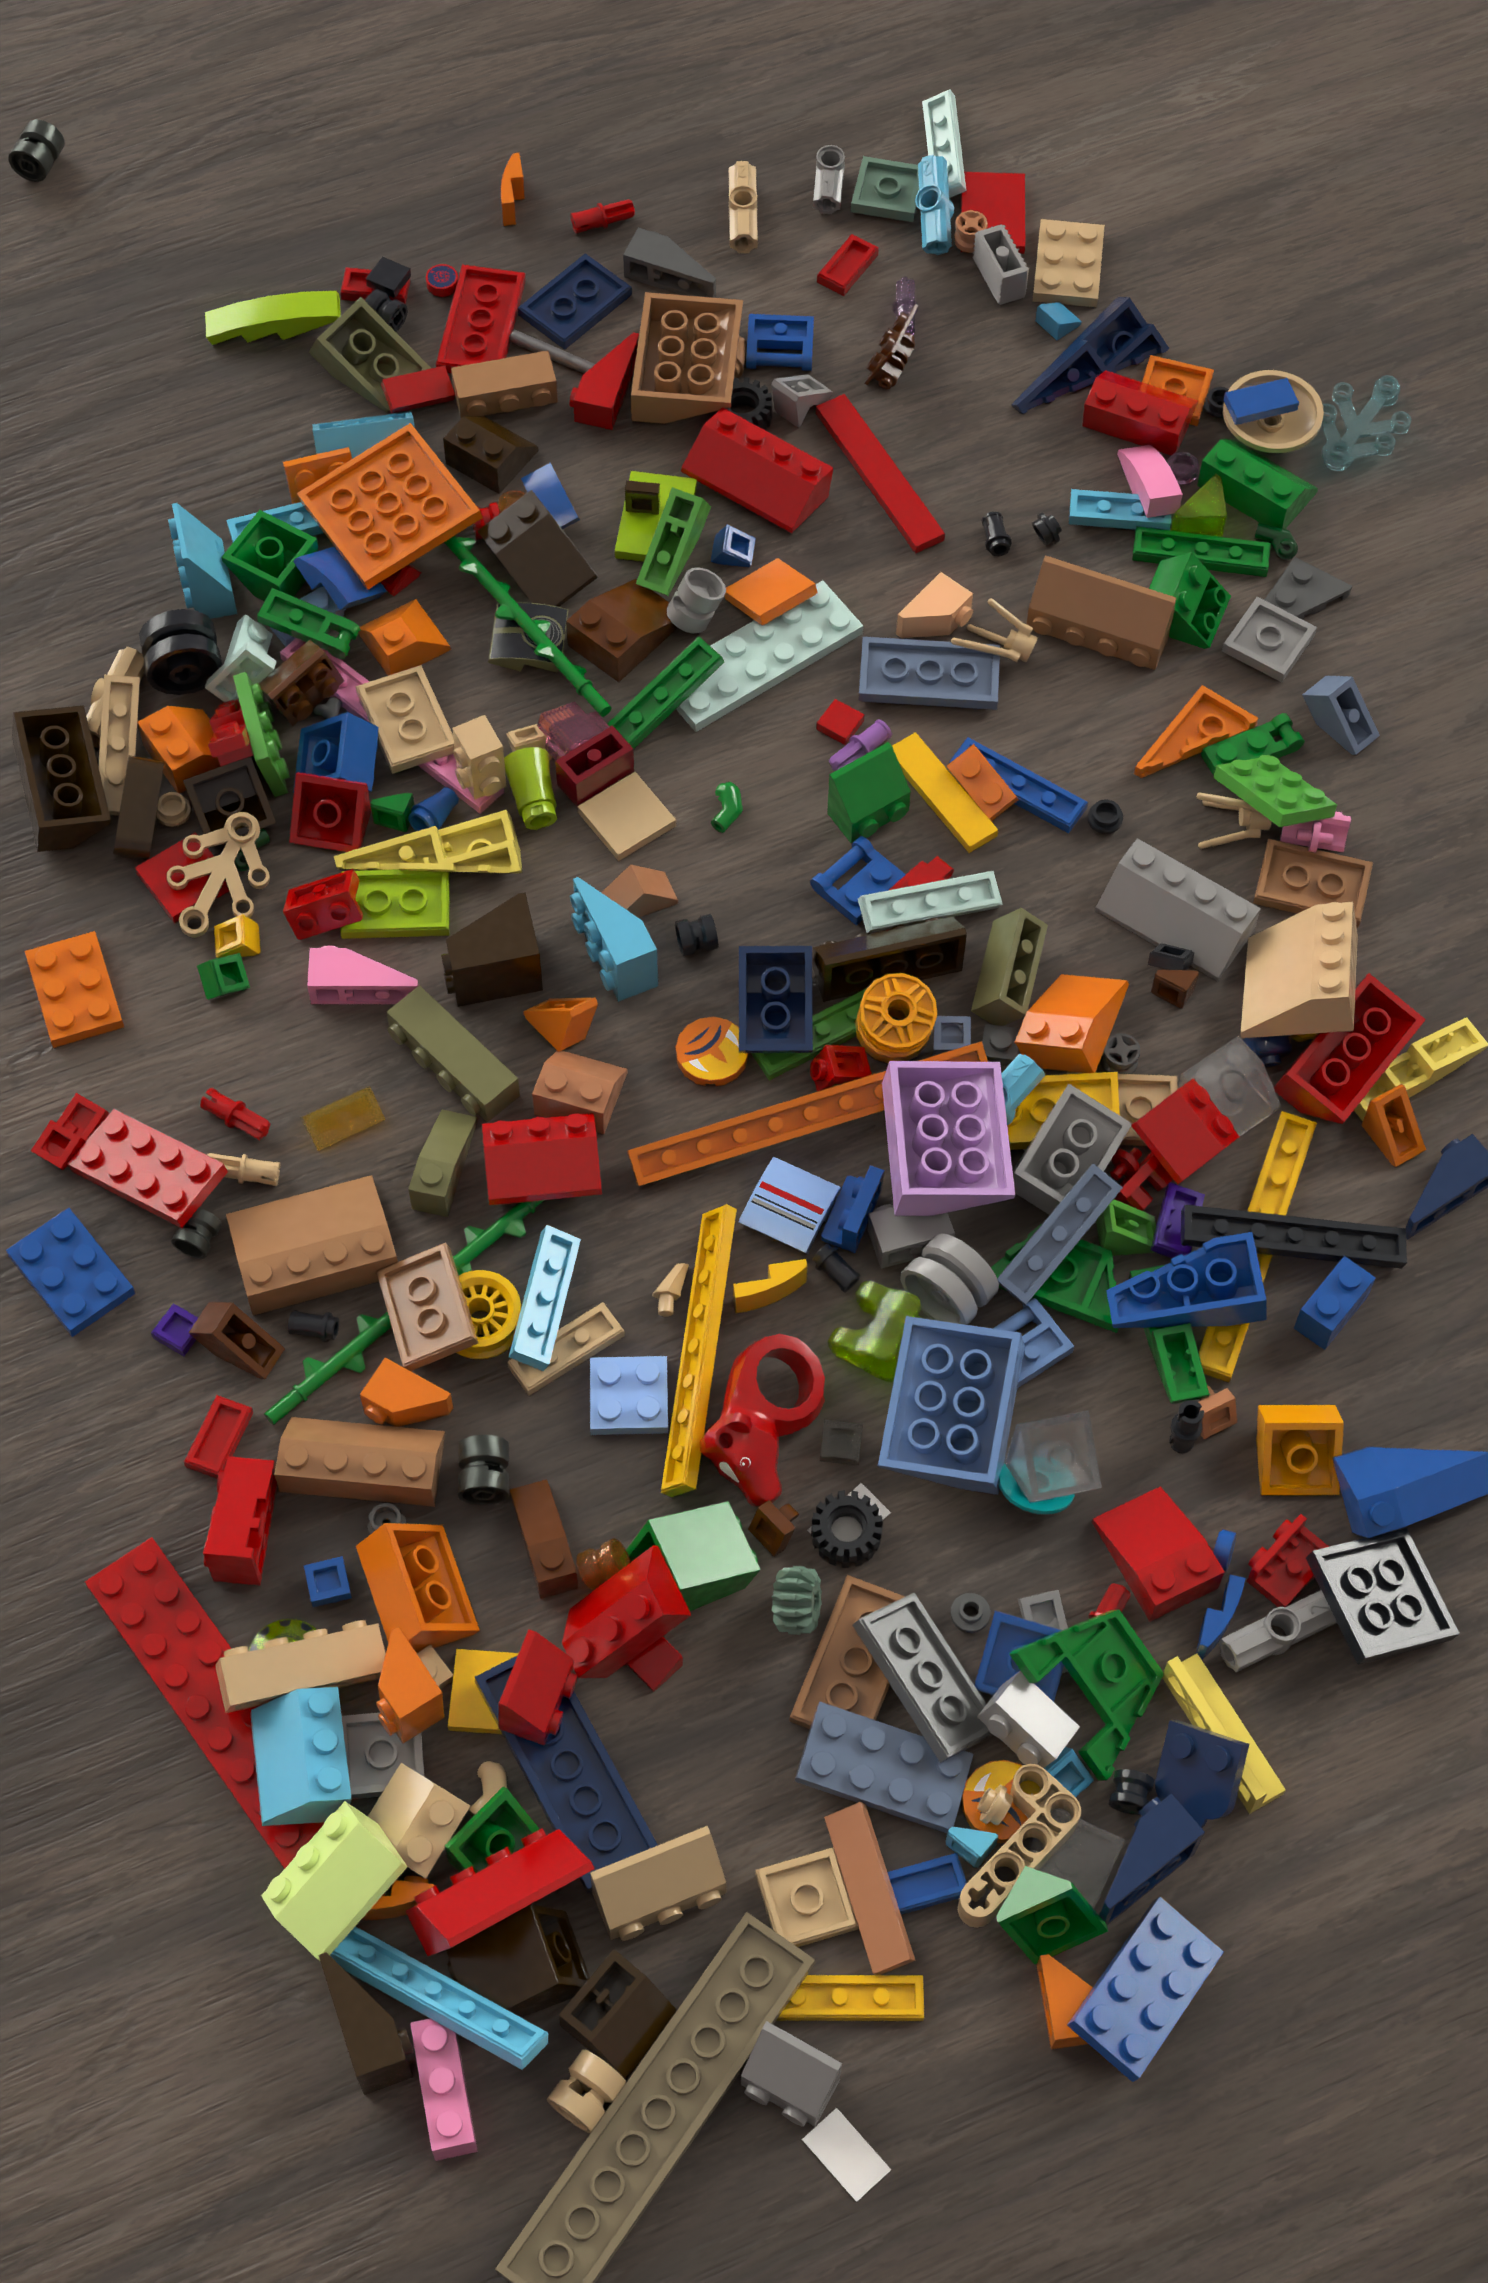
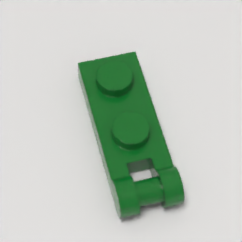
(308, 623)
(1255, 743)

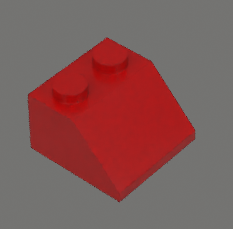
(1185, 1130)
(536, 1690)

